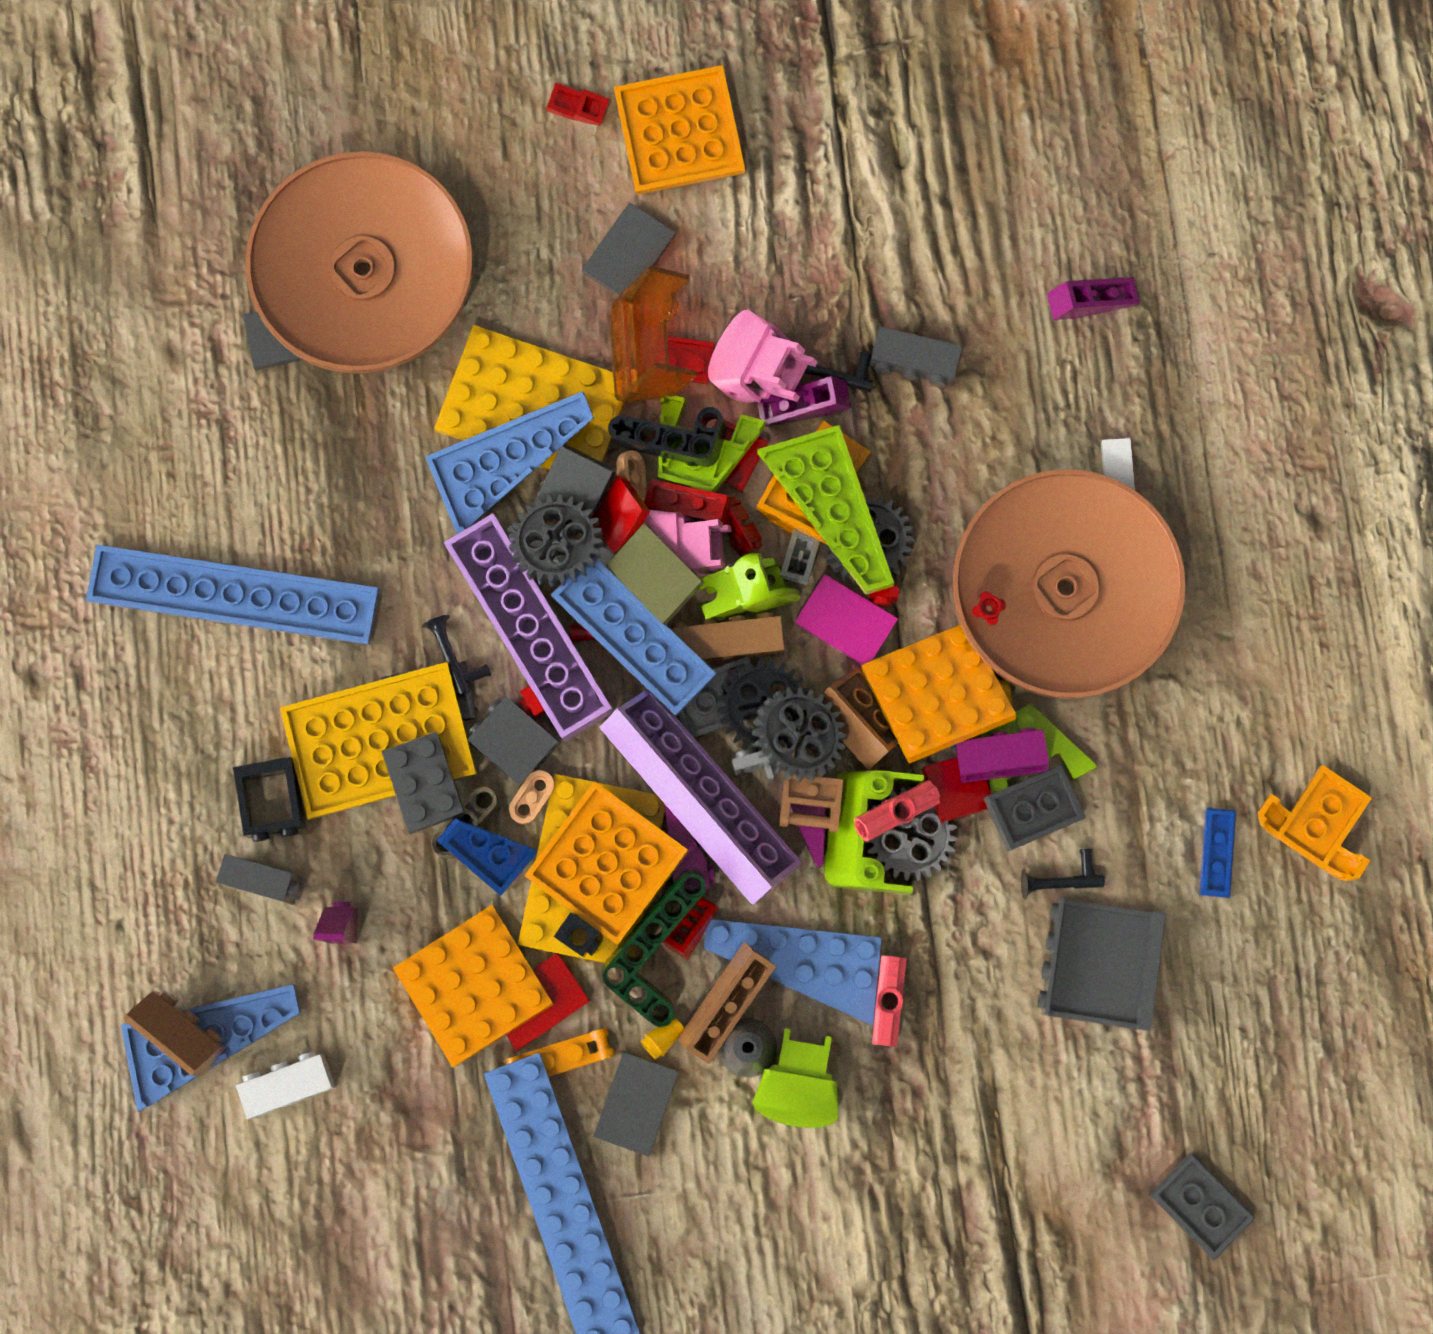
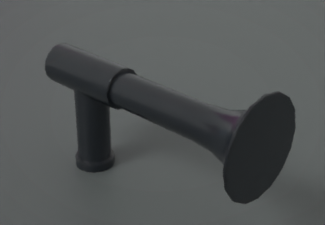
(855, 381)
(460, 679)
(1086, 880)

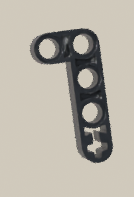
(667, 435)

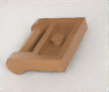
(819, 792)

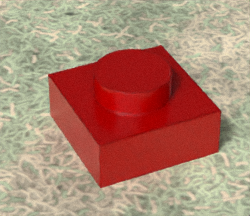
(885, 596)
(531, 703)

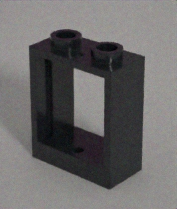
(262, 770)

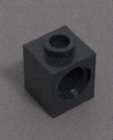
(568, 927)

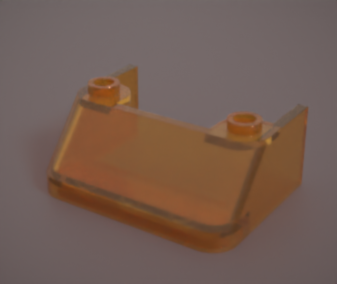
(641, 340)

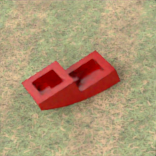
(577, 105)

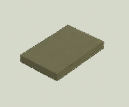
(655, 574)

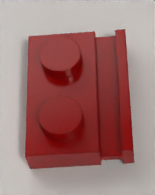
(691, 355)

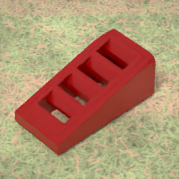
(697, 930)

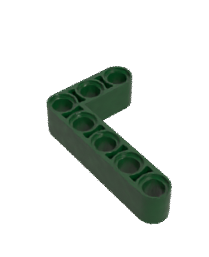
(649, 944)

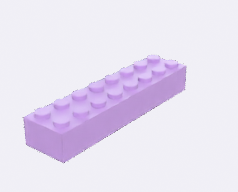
(528, 628)
(700, 795)

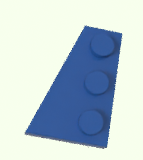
(487, 854)

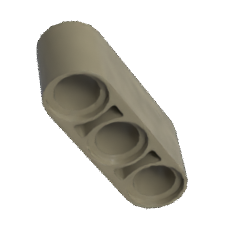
(471, 808)

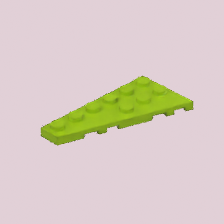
(826, 489)

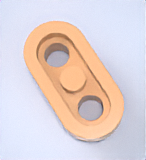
(632, 466)
(530, 796)

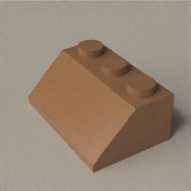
(865, 724)
(176, 1032)

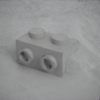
(748, 761)

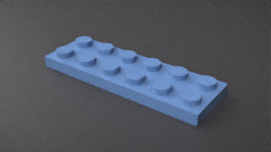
(635, 636)

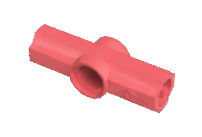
(910, 804)
(890, 981)

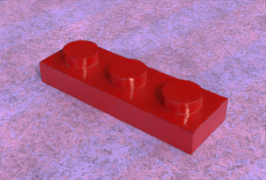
(686, 500)

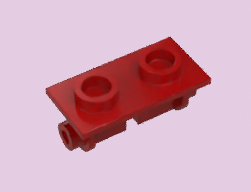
(742, 537)

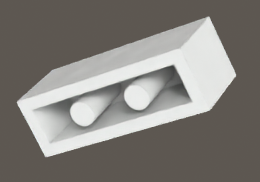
(285, 1085)

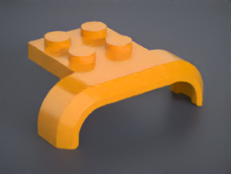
(1320, 823)

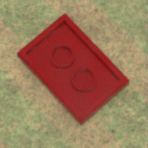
(565, 995)

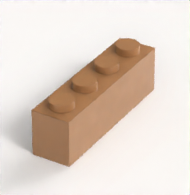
(733, 638)
(726, 1002)

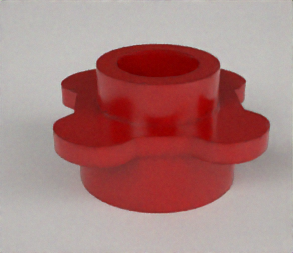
(987, 599)

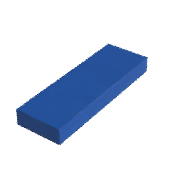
(1217, 853)

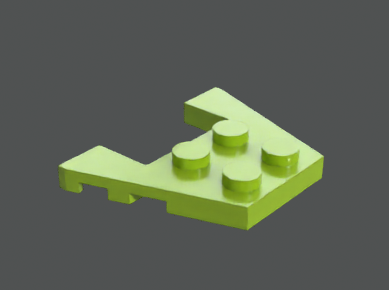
(732, 451)
(1056, 743)

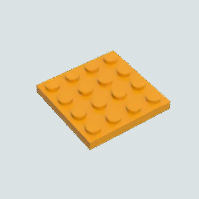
(679, 130)
(937, 693)
(606, 863)
(473, 986)

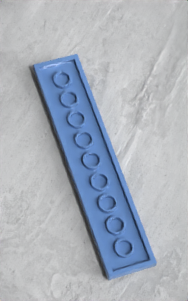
(232, 594)
(560, 1198)

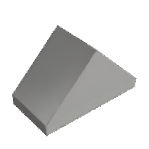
(799, 558)

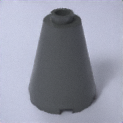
(760, 1058)

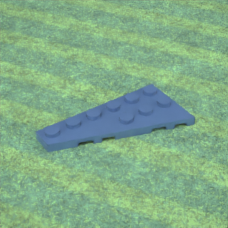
(491, 464)
(819, 964)
(236, 1020)

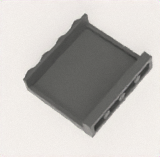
(1102, 964)

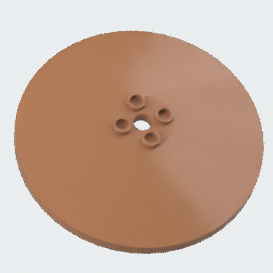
(349, 214)
(1110, 550)

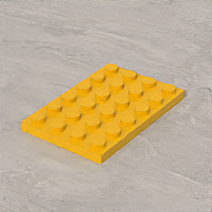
(511, 378)
(342, 736)
(543, 912)

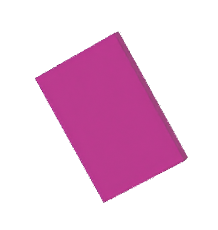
(845, 620)

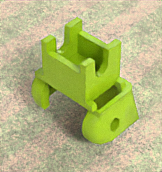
(739, 594)
(798, 1088)

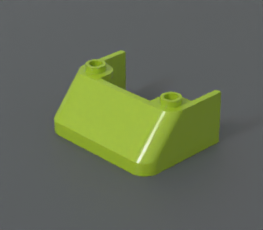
(844, 852)

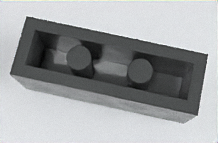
(915, 356)

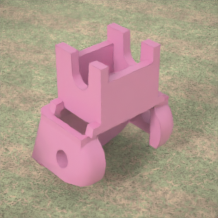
(757, 352)
(695, 543)

